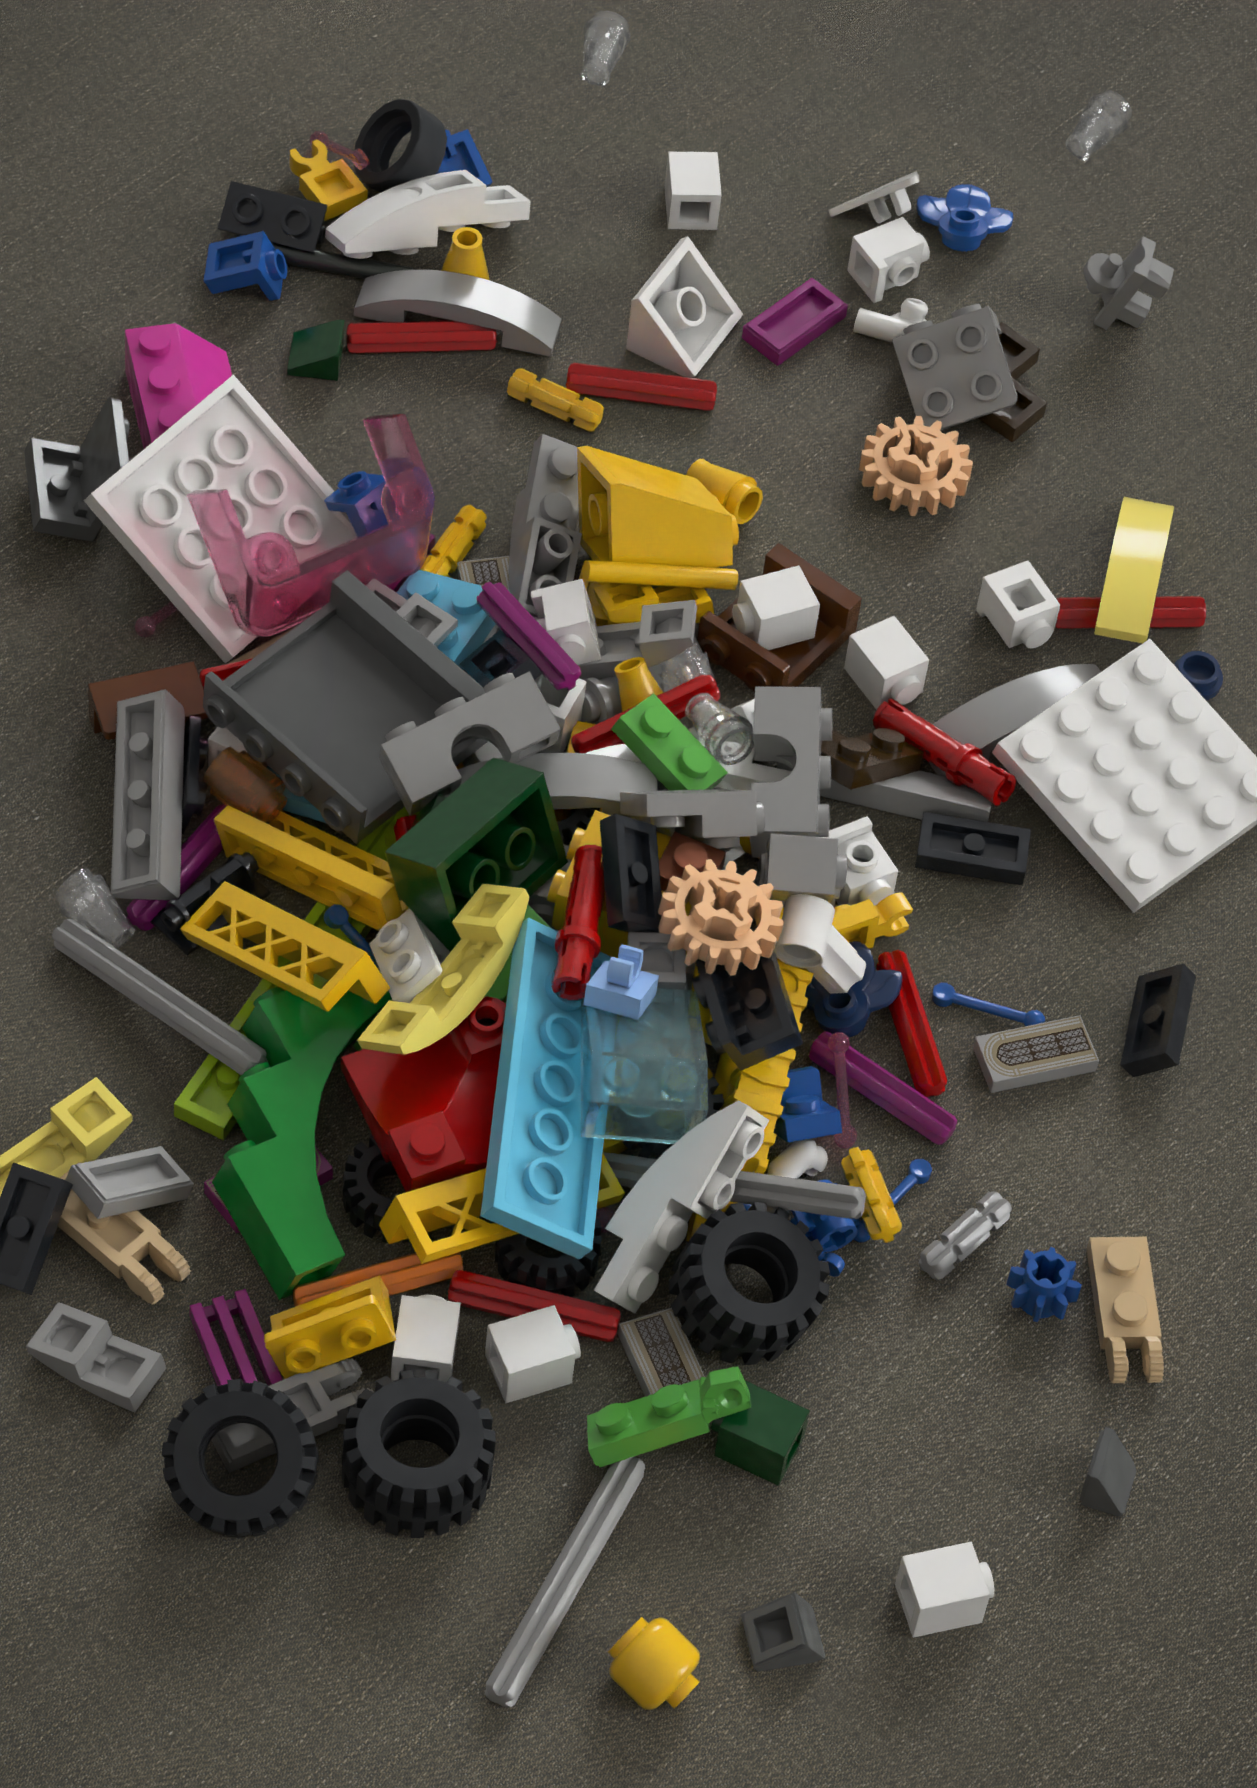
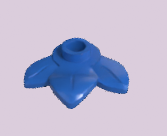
(964, 216)

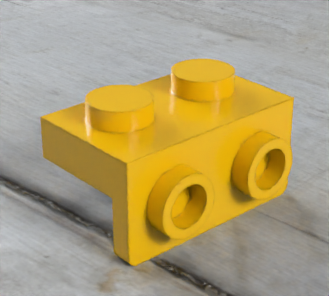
(331, 1328)

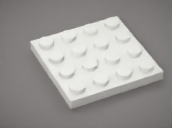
(216, 446)
(1137, 774)

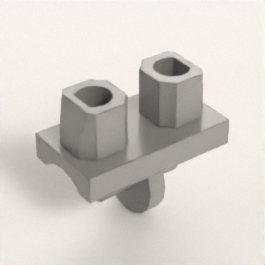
(1120, 281)

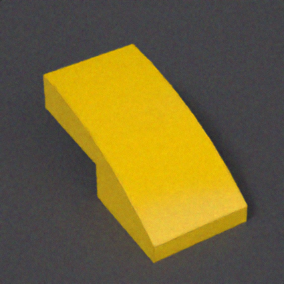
(624, 601)

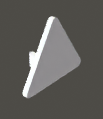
(877, 197)

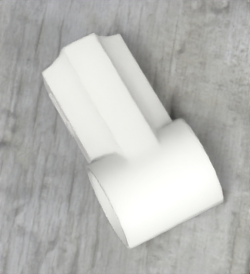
(815, 944)

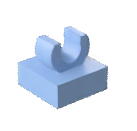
(621, 985)

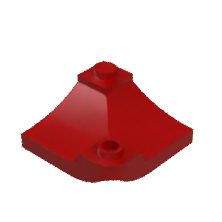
(433, 1104)

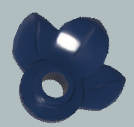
(850, 1010)

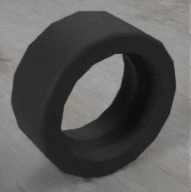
(383, 134)

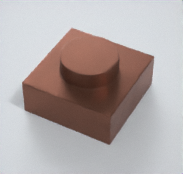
(685, 851)

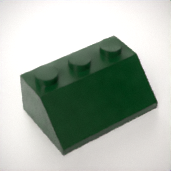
(485, 832)

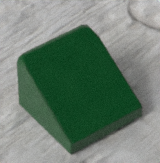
(317, 351)

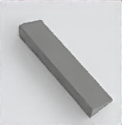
(913, 795)
(148, 797)

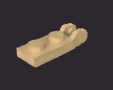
(121, 1244)
(1125, 1304)

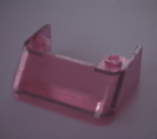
(262, 573)

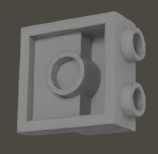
(706, 815)

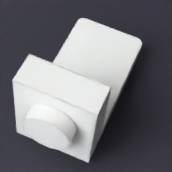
(408, 956)

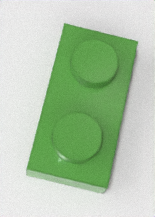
(668, 747)

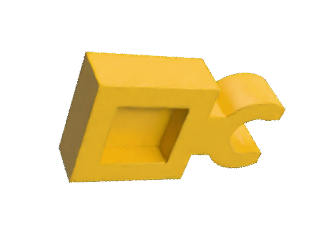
(327, 182)
(866, 922)

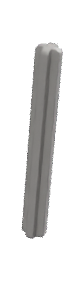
(157, 997)
(770, 1189)
(564, 1582)

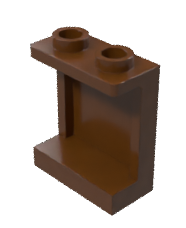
(794, 662)

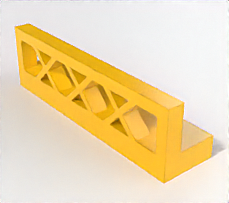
(314, 864)
(285, 936)
(460, 1203)

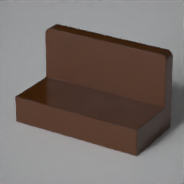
(179, 680)

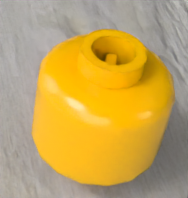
(654, 1663)

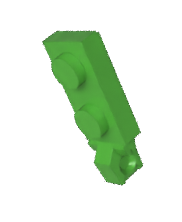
(665, 1416)

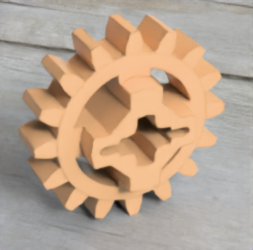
(915, 465)
(720, 917)

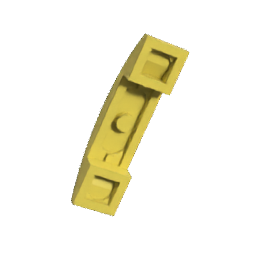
(1134, 570)
(487, 935)
(78, 1132)

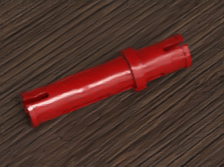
(959, 761)
(579, 938)

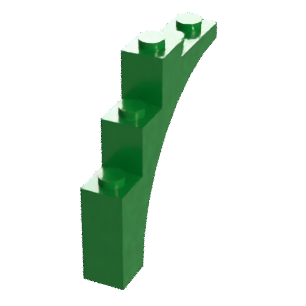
(273, 1176)

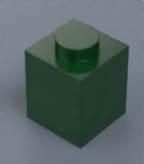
(763, 1436)

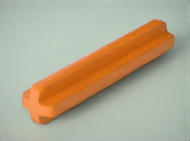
(397, 1274)

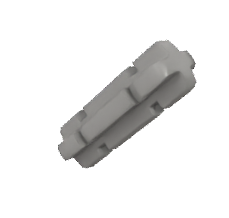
(965, 1235)

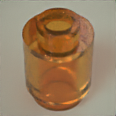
(246, 785)

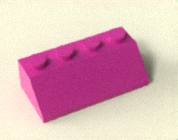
(170, 375)

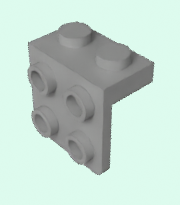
(956, 367)

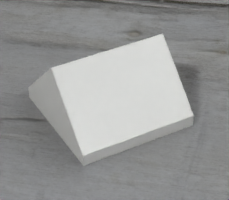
(681, 313)

